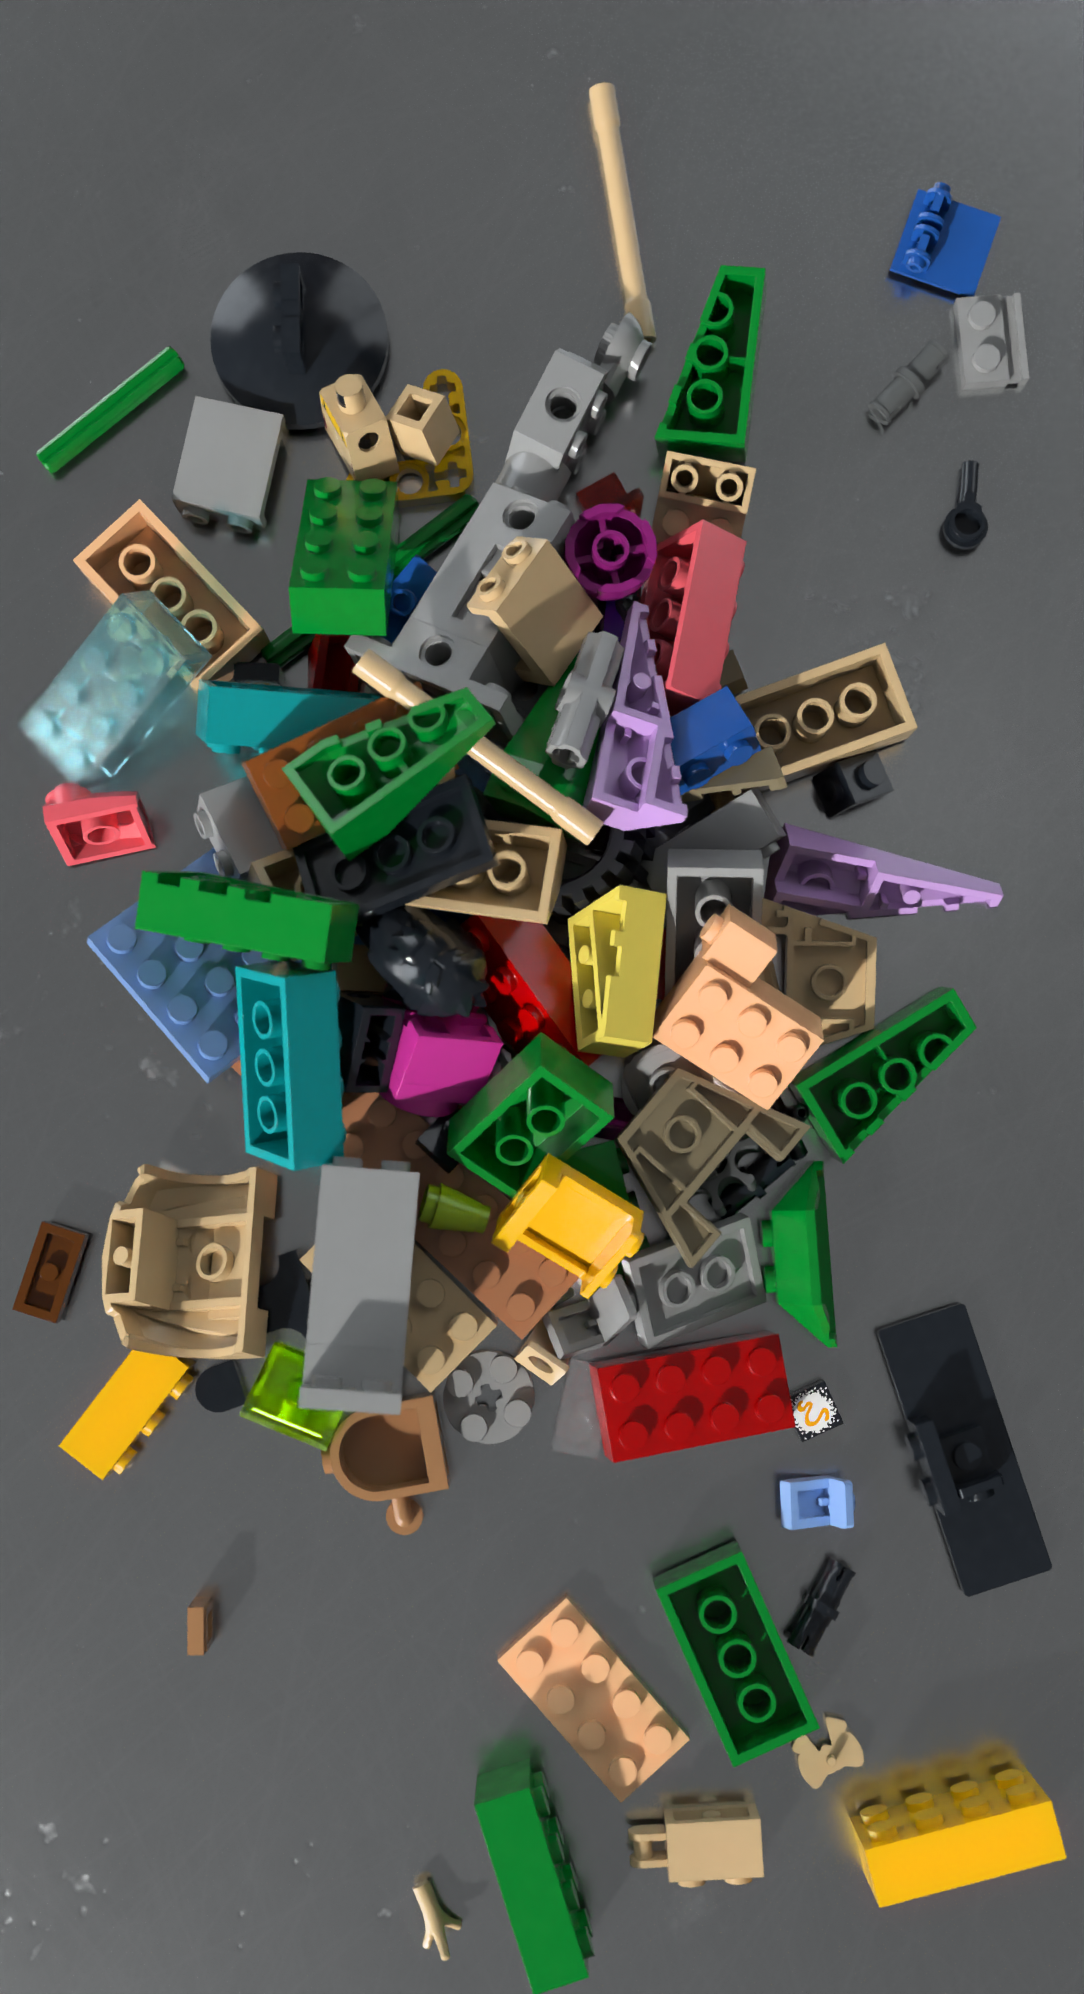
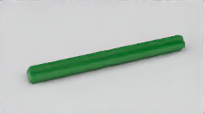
(422, 543)

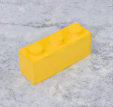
(125, 1410)

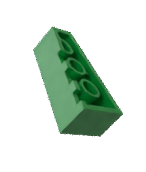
(716, 389)

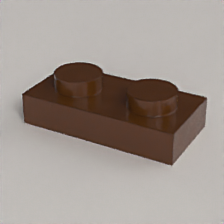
(50, 1272)

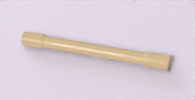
(607, 126)
(562, 809)

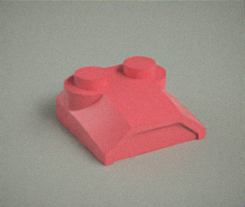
(96, 824)

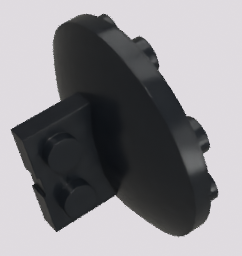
(294, 330)

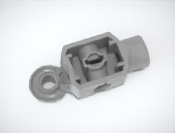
(568, 408)

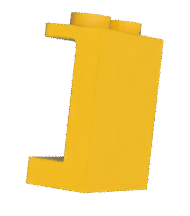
(571, 1223)

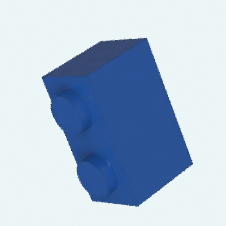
(711, 739)

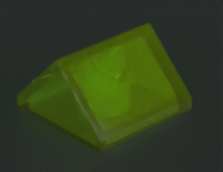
(275, 1401)

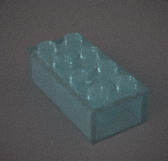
(115, 689)

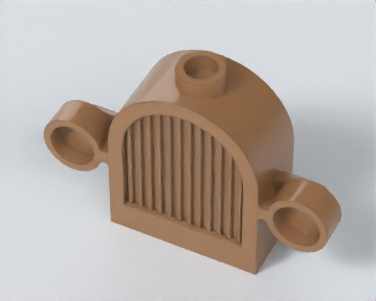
(392, 1458)

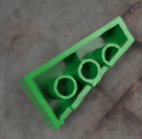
(248, 917)
(879, 1069)

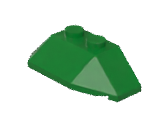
(801, 1253)

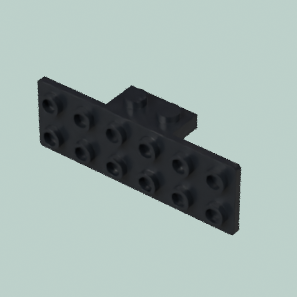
(944, 1390)

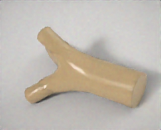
(434, 1918)

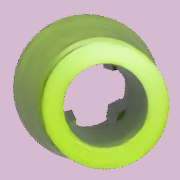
(452, 1210)

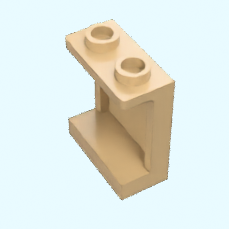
(536, 608)

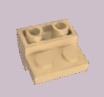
(699, 490)

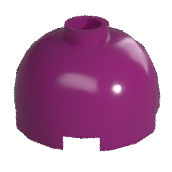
(610, 551)

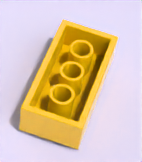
(956, 1837)

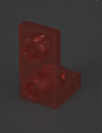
(610, 491)

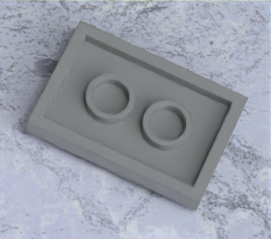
(684, 1299)

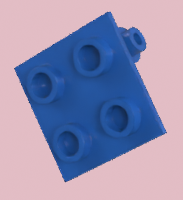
(945, 242)

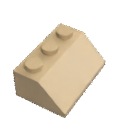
(517, 889)

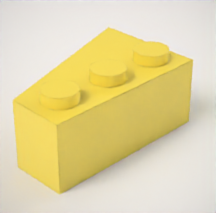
(616, 970)

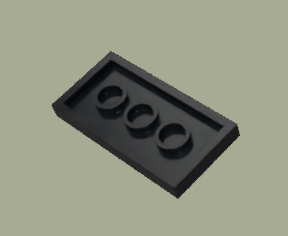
(426, 851)

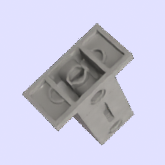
(448, 644)
(360, 1287)

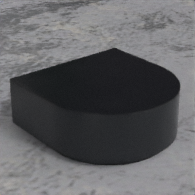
(221, 1387)

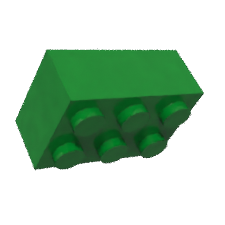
(530, 1109)

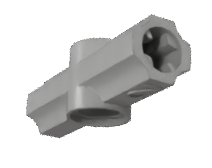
(585, 700)

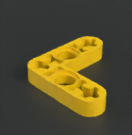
(456, 457)

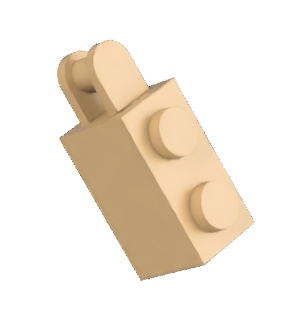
(703, 1844)

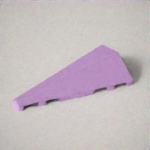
(633, 763)
(840, 876)

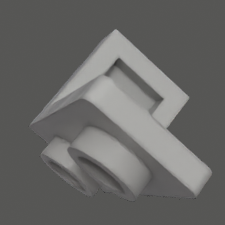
(592, 1321)

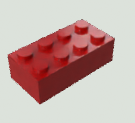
(527, 983)
(691, 1395)

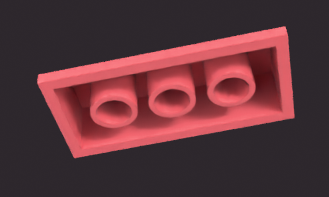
(692, 609)

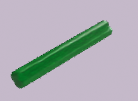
(110, 409)

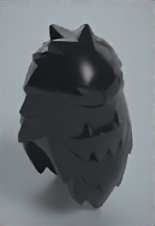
(426, 961)

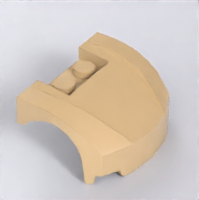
(188, 1263)

